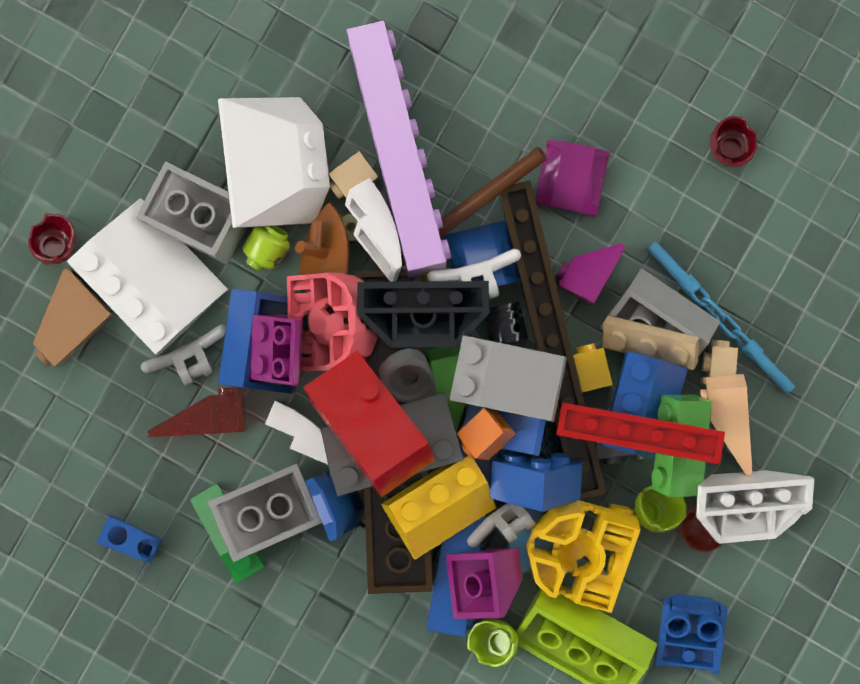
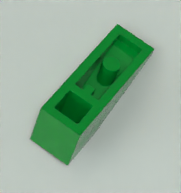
(239, 569)

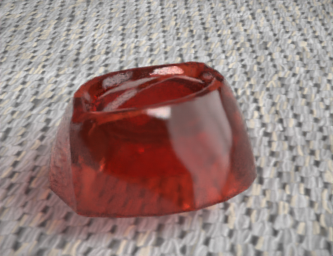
(695, 533)

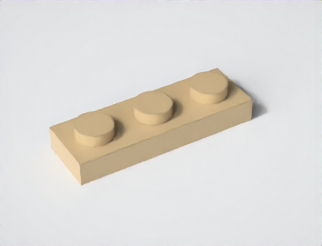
(651, 341)

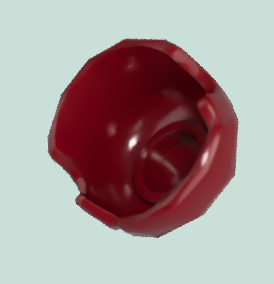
(733, 142)
(52, 239)

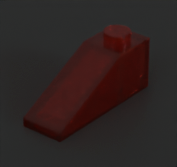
(209, 416)

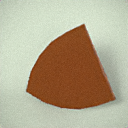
(325, 244)

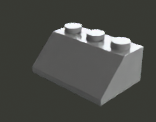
(658, 305)

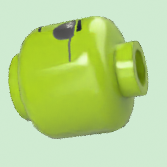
(266, 247)

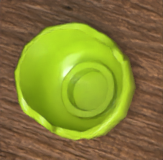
(659, 512)
(493, 642)

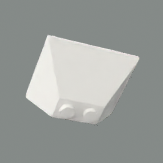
(273, 161)

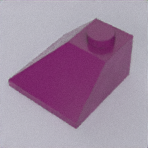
(589, 272)
(483, 582)

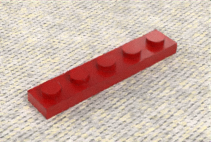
(640, 433)

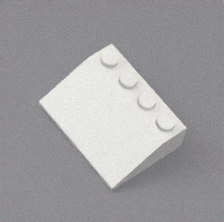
(147, 278)

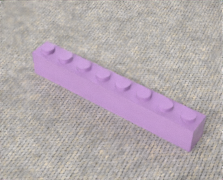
(396, 149)

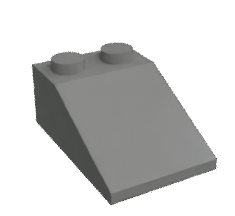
(192, 213)
(508, 378)
(264, 512)

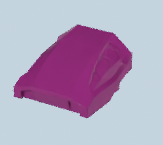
(572, 177)

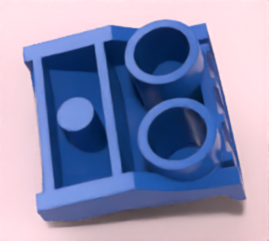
(480, 245)
(336, 512)
(691, 632)

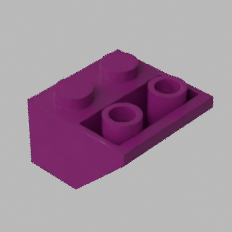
(277, 348)

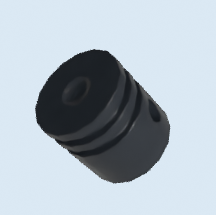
(506, 324)

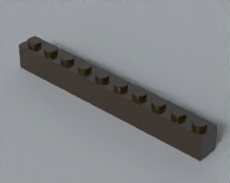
(548, 319)

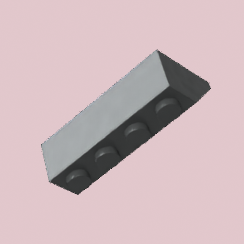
(432, 419)

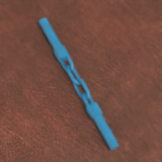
(751, 348)

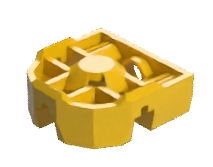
(562, 526)

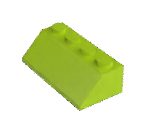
(584, 641)

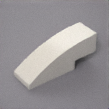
(375, 227)
(306, 433)

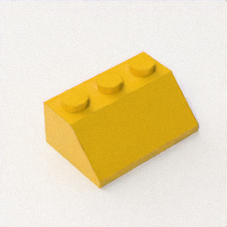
(439, 505)

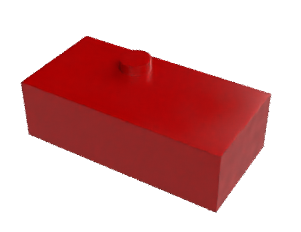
(369, 423)

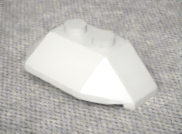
(752, 506)

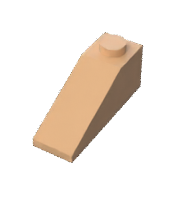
(731, 415)

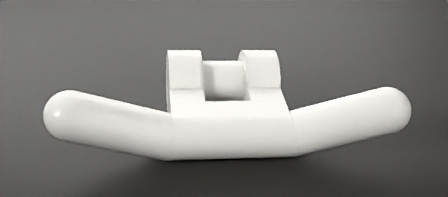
(479, 269)

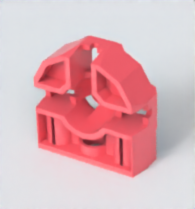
(327, 336)

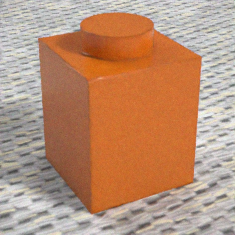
(485, 434)

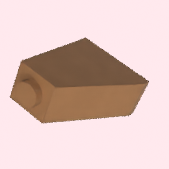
(69, 320)

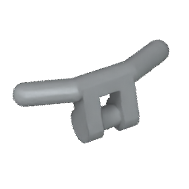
(178, 356)
(499, 520)

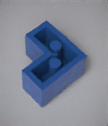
(536, 482)

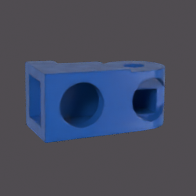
(129, 539)

